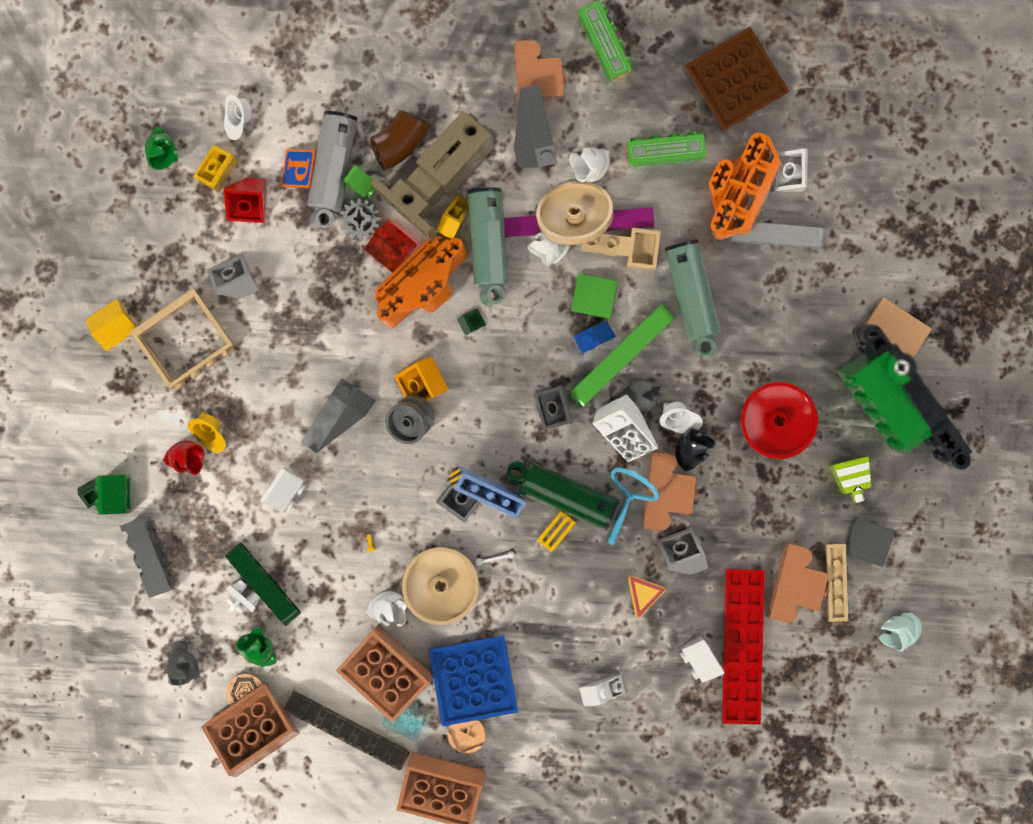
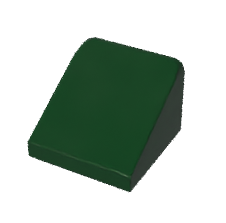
(471, 321)
(88, 493)

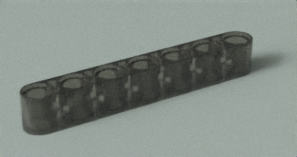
(346, 730)

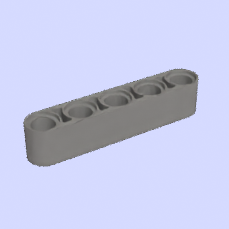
(783, 235)

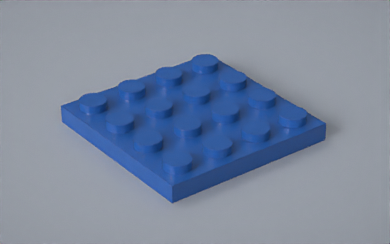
(473, 681)

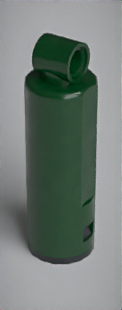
(564, 494)

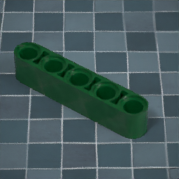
(263, 584)

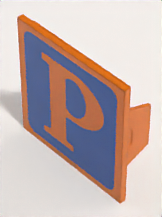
(298, 168)

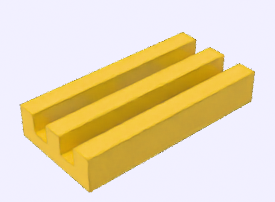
(546, 544)

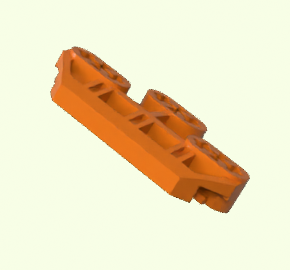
(739, 182)
(419, 290)

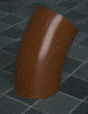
(399, 139)

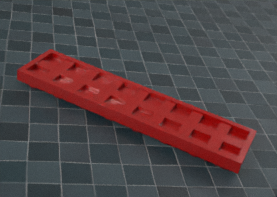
(743, 646)

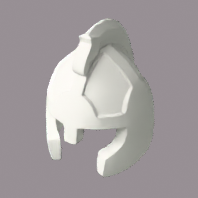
(591, 164)
(547, 249)
(388, 608)

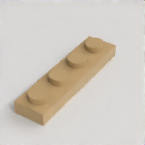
(837, 582)

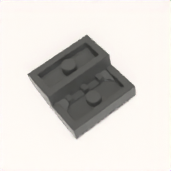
(869, 542)

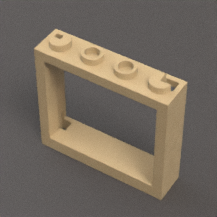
(164, 315)

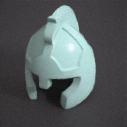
(904, 631)

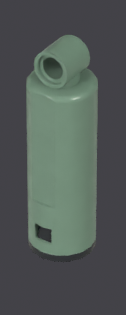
(488, 243)
(694, 294)

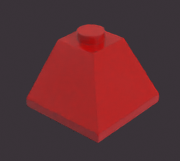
(246, 200)

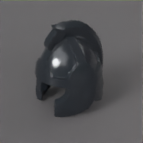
(692, 449)

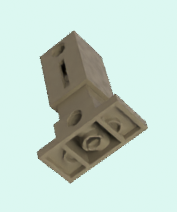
(438, 172)

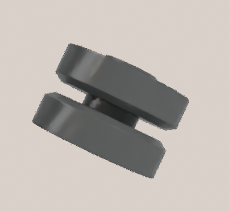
(410, 419)

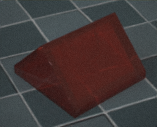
(390, 246)

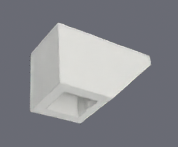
(602, 691)

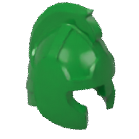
(160, 150)
(256, 648)

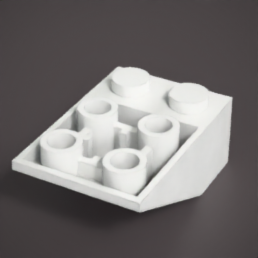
(625, 428)

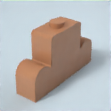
(533, 71)
(675, 492)
(796, 585)

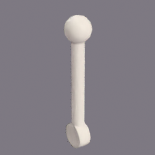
(479, 561)

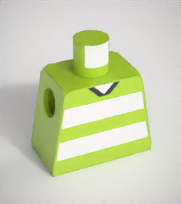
(853, 477)

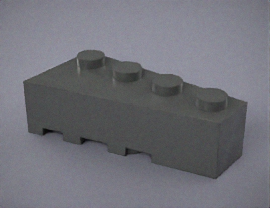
(149, 556)

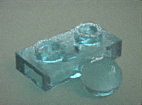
(405, 724)

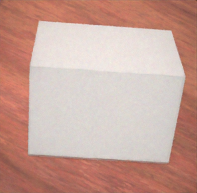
(793, 171)

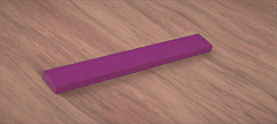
(621, 220)

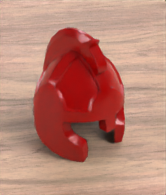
(185, 457)

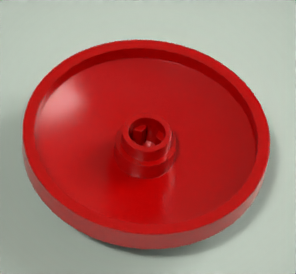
(779, 420)

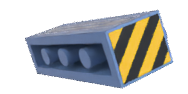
(486, 491)

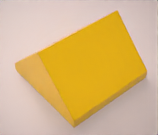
(215, 168)
(110, 325)

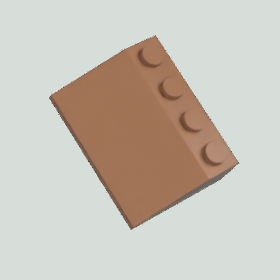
(385, 673)
(249, 730)
(440, 790)

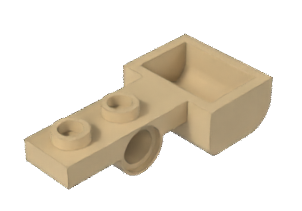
(639, 248)

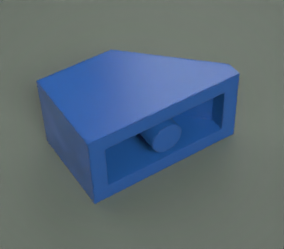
(594, 337)

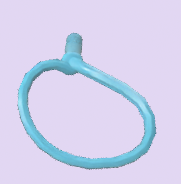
(629, 497)

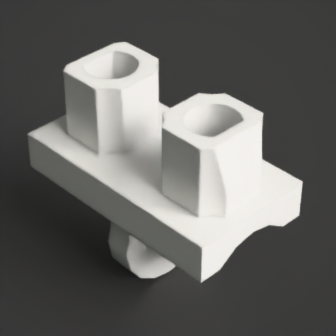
(236, 590)

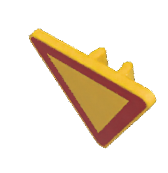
(643, 594)

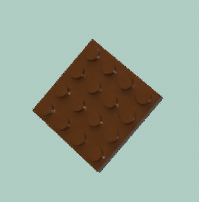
(736, 79)

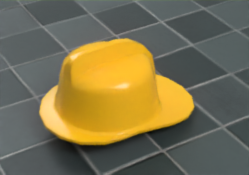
(206, 430)

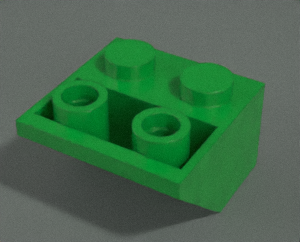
(113, 494)

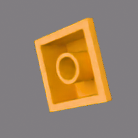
(422, 380)

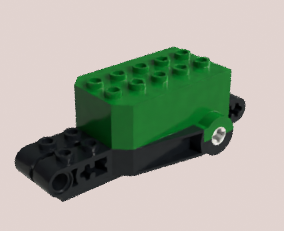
(898, 399)

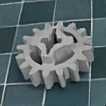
(351, 219)

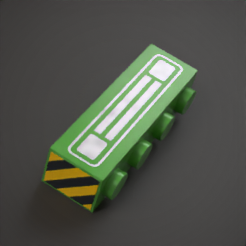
(604, 41)
(665, 150)

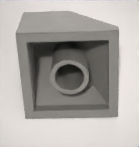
(233, 278)
(683, 552)

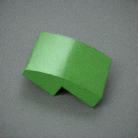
(594, 296)

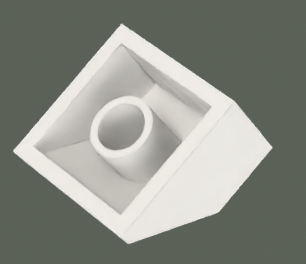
(284, 490)
(701, 659)

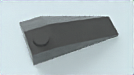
(533, 137)
(339, 413)

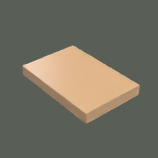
(899, 326)

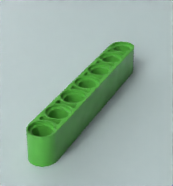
(621, 356)

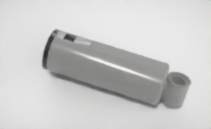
(331, 166)

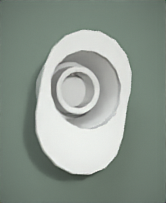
(237, 114)
(679, 418)

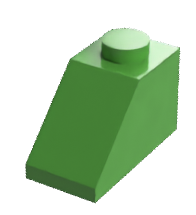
(360, 182)

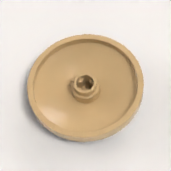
(575, 213)
(440, 586)

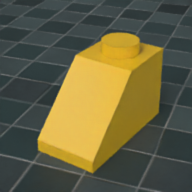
(454, 217)

